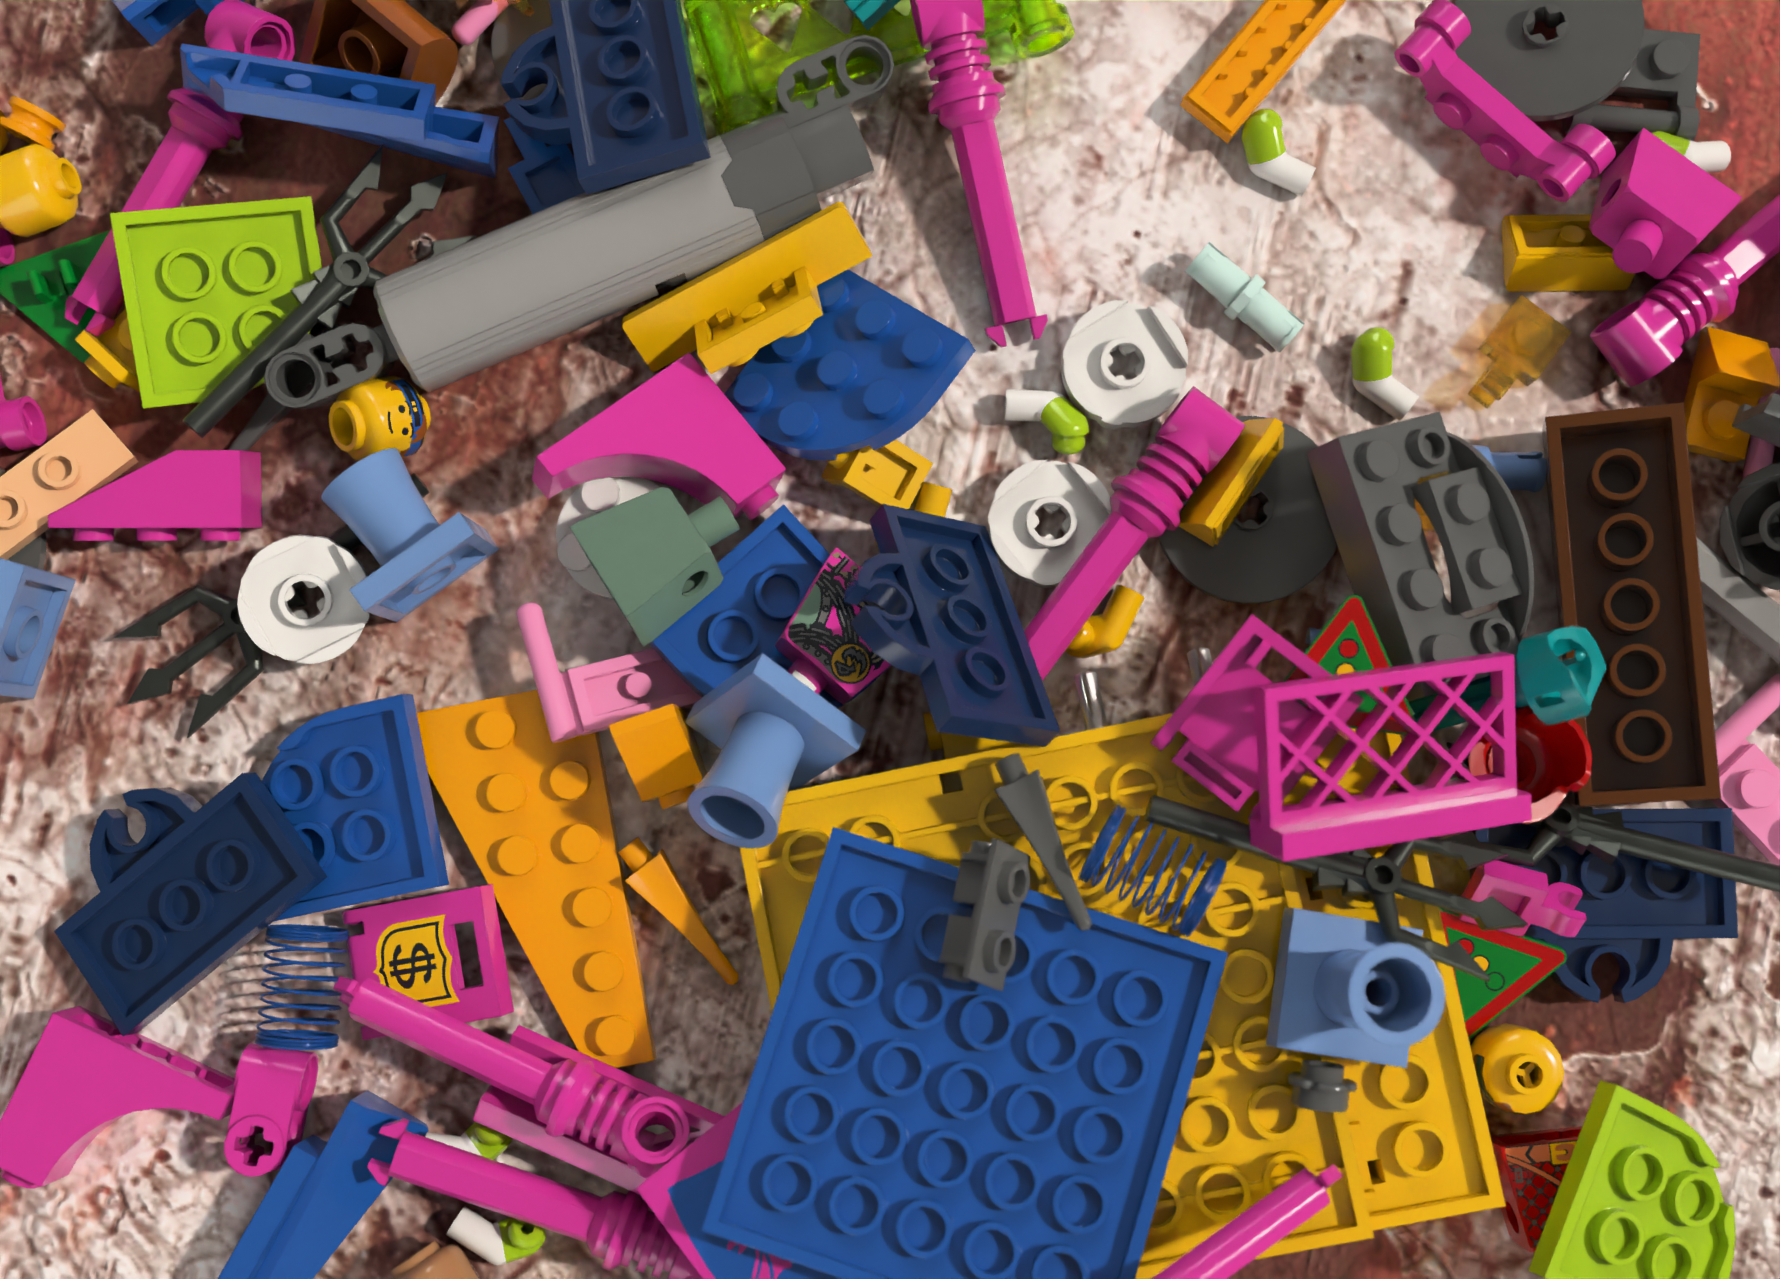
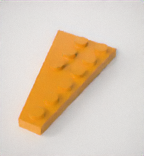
(550, 848)

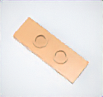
(56, 475)

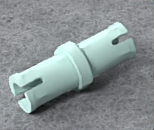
(1244, 297)

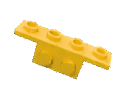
(750, 297)

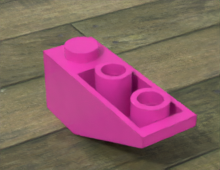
(180, 490)

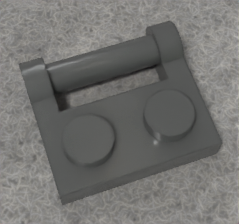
(1662, 71)

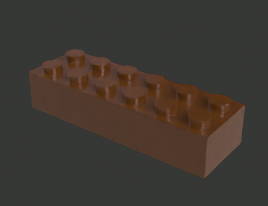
(1635, 584)

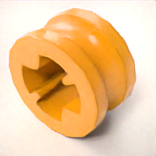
(31, 123)

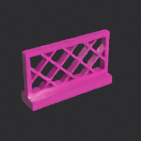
(1399, 814)

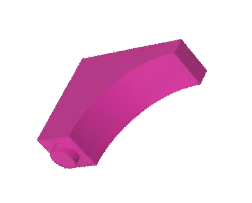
(673, 433)
(85, 1081)

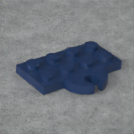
(613, 89)
(951, 626)
(183, 893)
(1636, 902)

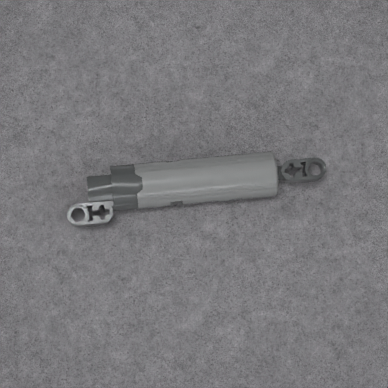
(606, 246)

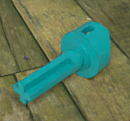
(1551, 687)

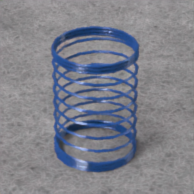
(1201, 897)
(311, 1039)

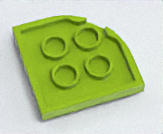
(208, 287)
(1637, 1199)

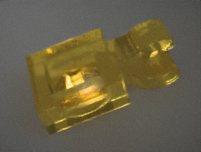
(1519, 348)

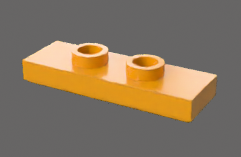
(1256, 62)

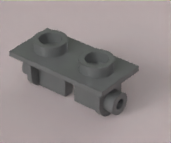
(996, 883)

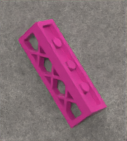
(519, 1121)

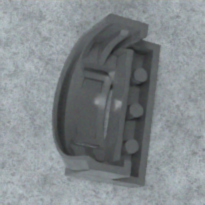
(1370, 503)

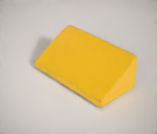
(1557, 255)
(1232, 480)

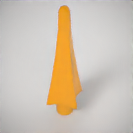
(660, 886)

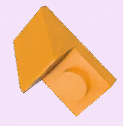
(1724, 376)

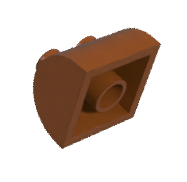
(379, 40)

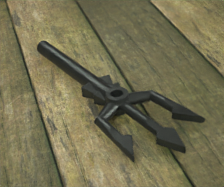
(324, 296)
(160, 681)
(1606, 836)
(1363, 875)

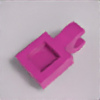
(1527, 896)

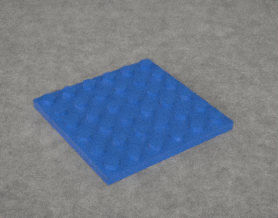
(956, 1121)

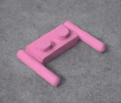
(600, 692)
(1748, 776)

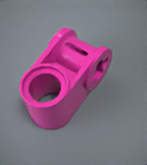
(270, 1098)

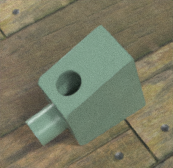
(656, 556)

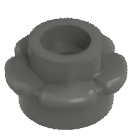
(1321, 1086)

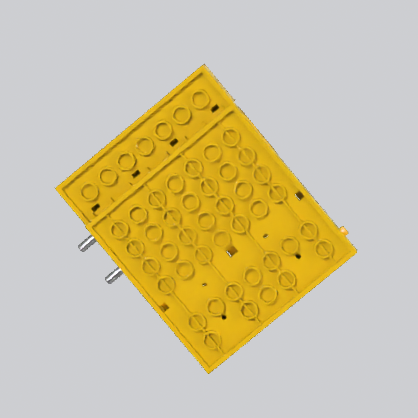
(1411, 1135)

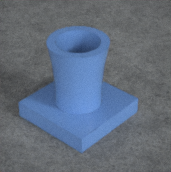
(403, 536)
(29, 621)
(771, 742)
(1351, 990)

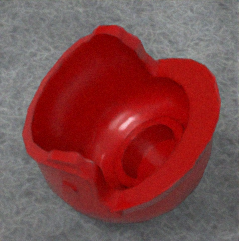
(1547, 760)

